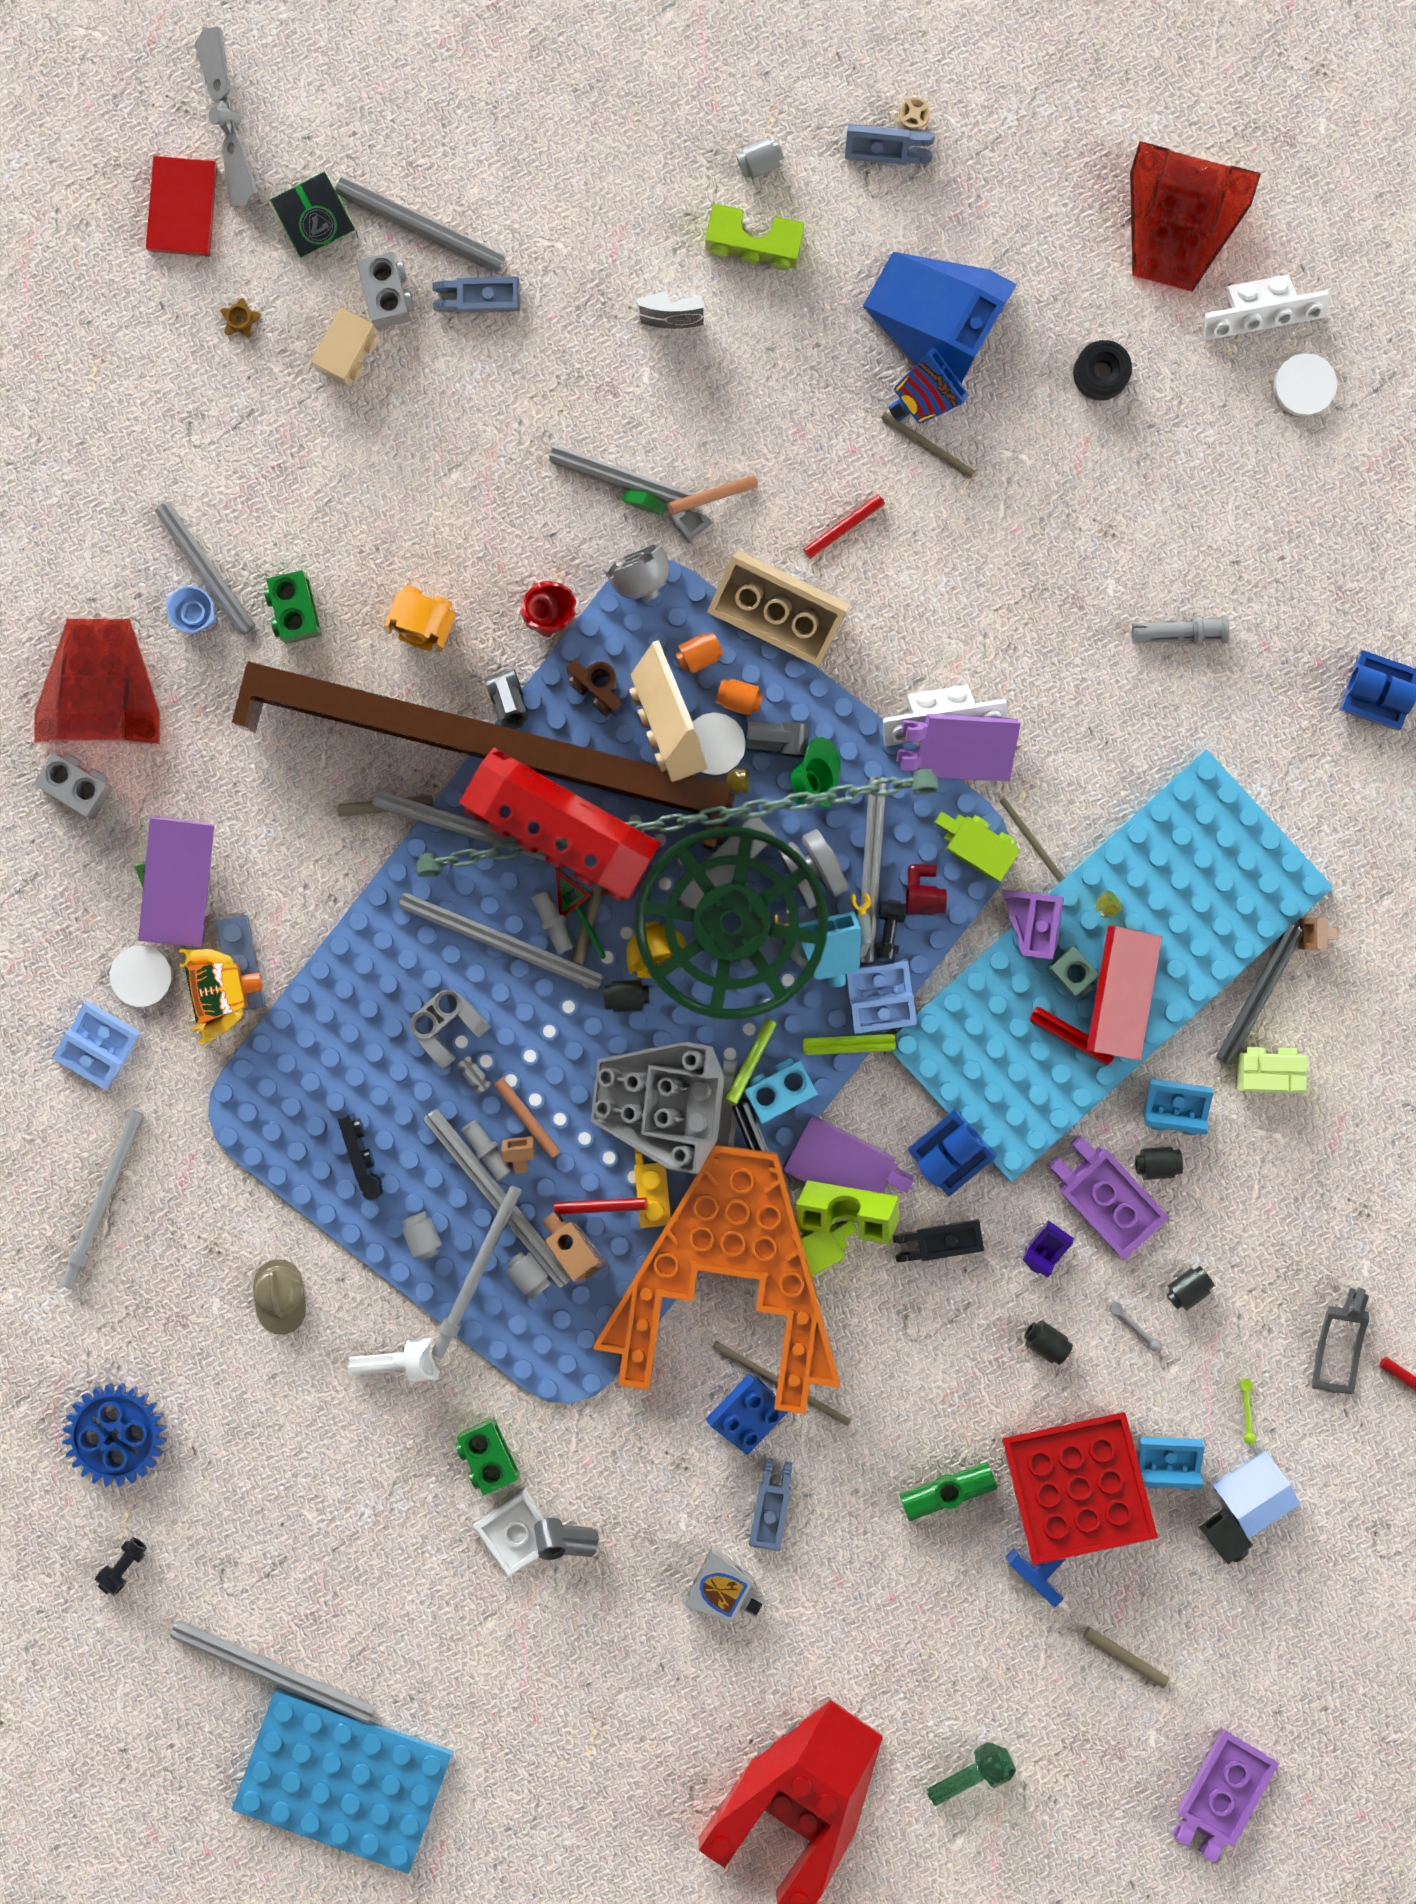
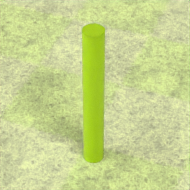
(750, 1062)

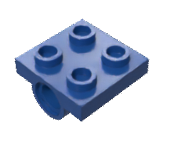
(1380, 690)
(951, 1153)
(746, 1414)

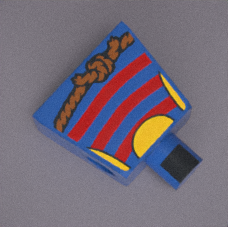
(928, 390)

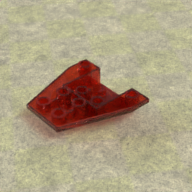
(1183, 213)
(97, 687)

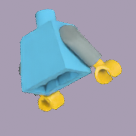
(846, 943)

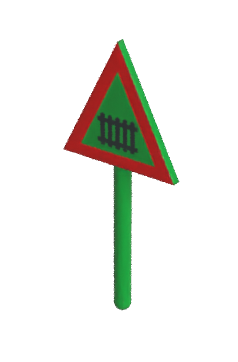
(570, 898)

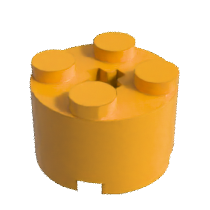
(420, 619)

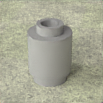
(759, 157)
(421, 1236)
(527, 1274)

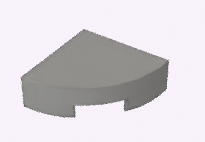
(691, 524)

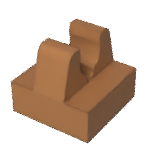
(1317, 933)
(518, 1152)

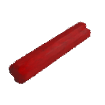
(1066, 1033)

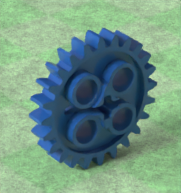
(98, 1458)

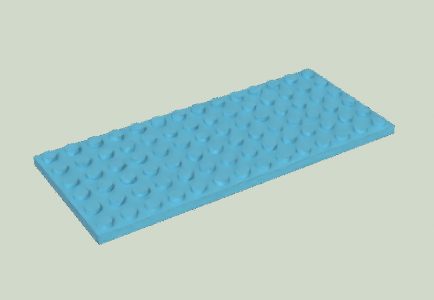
(1186, 867)

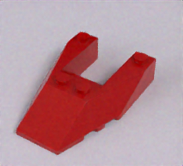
(811, 1784)

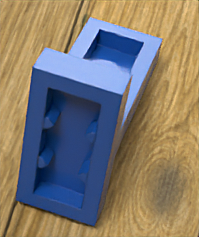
(1037, 1575)

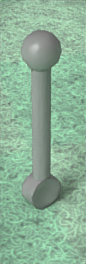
(1117, 1309)

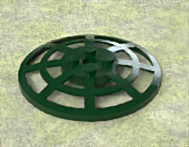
(725, 944)

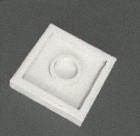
(511, 1532)

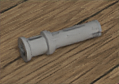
(1194, 630)

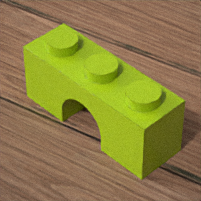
(777, 247)
(826, 1203)

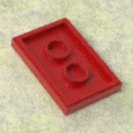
(181, 206)

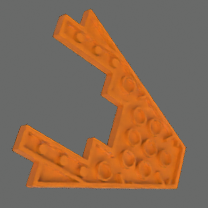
(738, 1225)

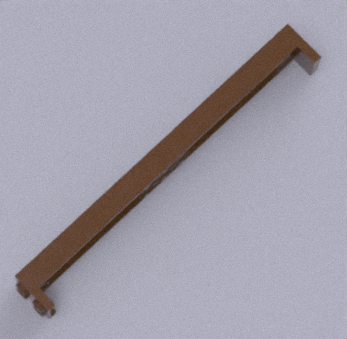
(475, 738)

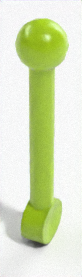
(1246, 1385)

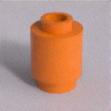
(698, 652)
(739, 697)

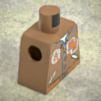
(582, 1258)

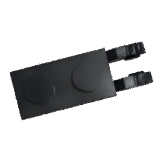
(360, 1158)
(942, 1241)

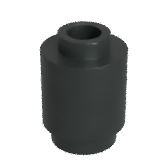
(626, 995)
(1159, 1163)
(1190, 1288)
(1047, 1342)

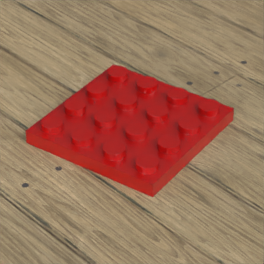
(1079, 1488)

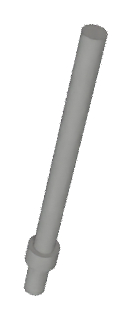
(78, 1257)
(451, 1325)

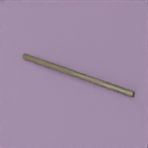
(1032, 840)
(774, 1379)

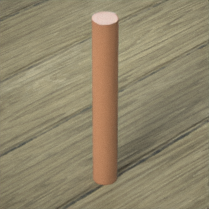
(712, 495)
(526, 1118)

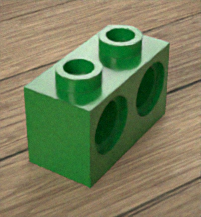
(300, 604)
(495, 1454)

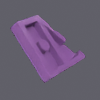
(1036, 922)

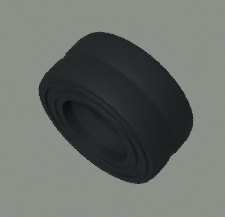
(1111, 354)

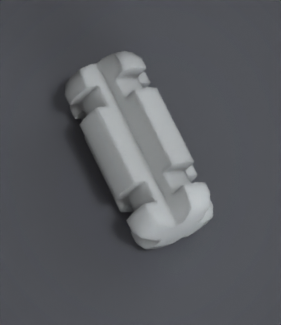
(473, 1075)

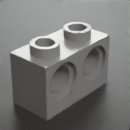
(379, 291)
(71, 790)

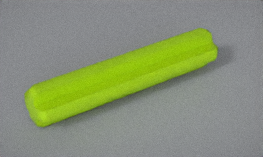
(849, 1044)

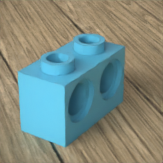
(783, 1098)

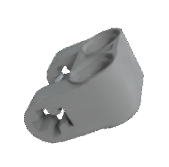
(440, 1018)

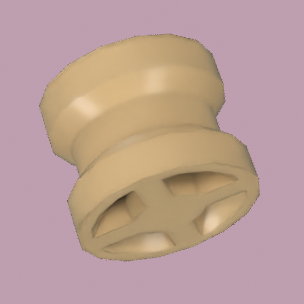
(914, 109)

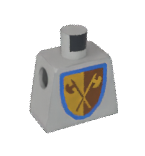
(722, 1588)

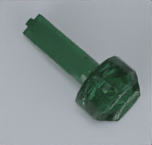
(991, 1764)

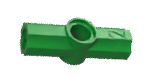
(968, 1484)

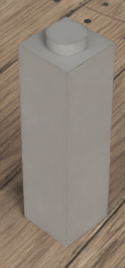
(724, 874)

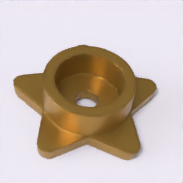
(239, 310)

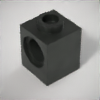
(1226, 1537)

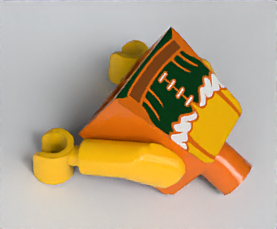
(217, 990)

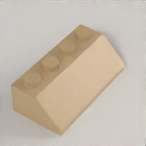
(778, 608)
(666, 715)

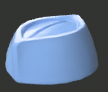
(190, 609)

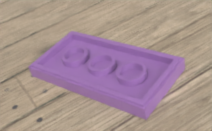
(176, 881)

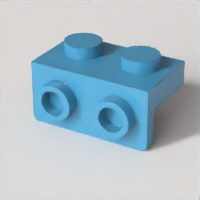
(1177, 1107)
(1171, 1462)

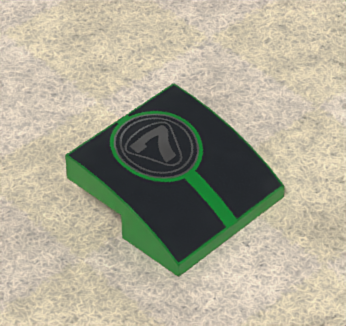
(312, 214)

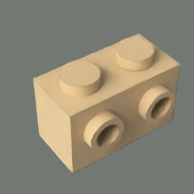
(345, 347)

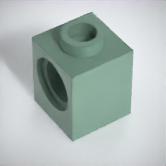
(1061, 965)

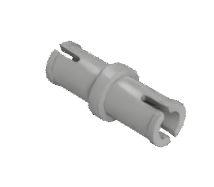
(553, 922)
(486, 1150)

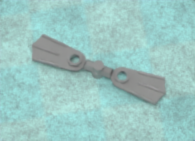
(237, 167)

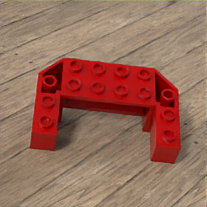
(620, 849)

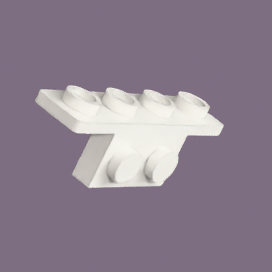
(1264, 306)
(947, 701)

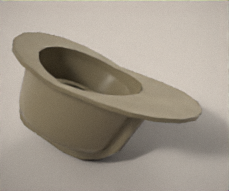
(279, 1297)

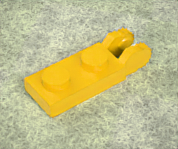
(652, 1184)

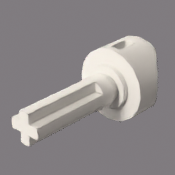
(414, 1360)

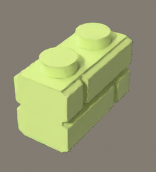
(1272, 1071)

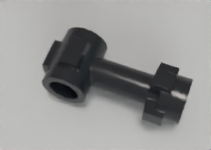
(892, 912)
(111, 1579)

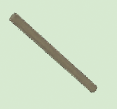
(928, 444)

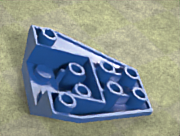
(937, 305)

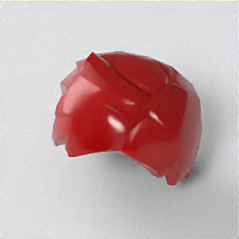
(548, 607)

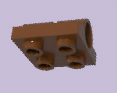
(583, 681)

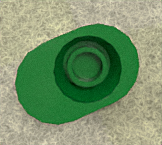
(817, 771)

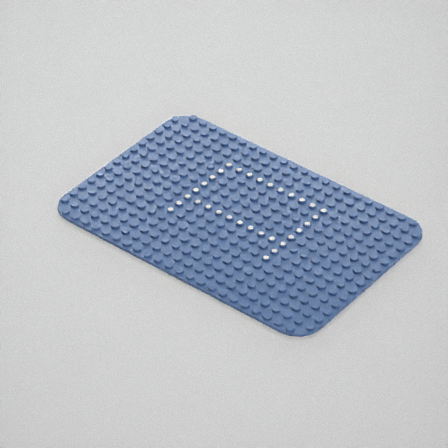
(346, 1042)

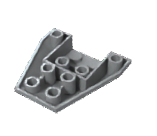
(662, 1102)

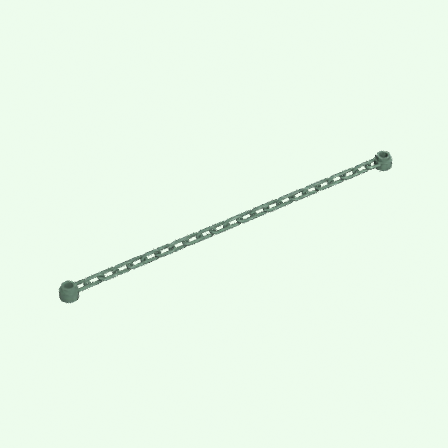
(922, 783)

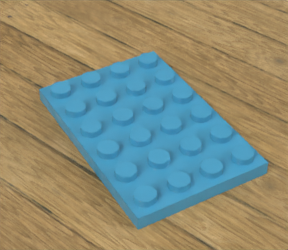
(342, 1780)

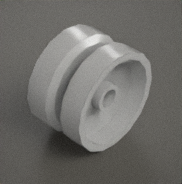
(823, 864)

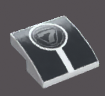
(659, 312)

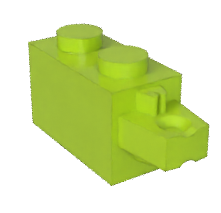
(977, 845)
(826, 1249)

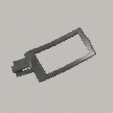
(1354, 1314)

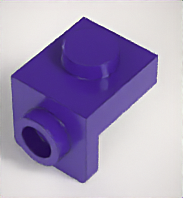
(1047, 1249)

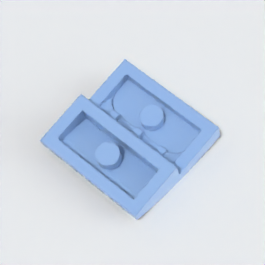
(881, 996)
(96, 1045)

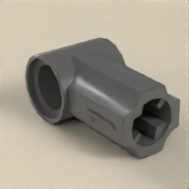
(506, 695)
(785, 738)
(559, 1540)

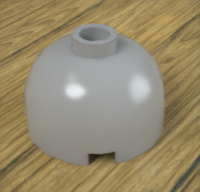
(640, 573)

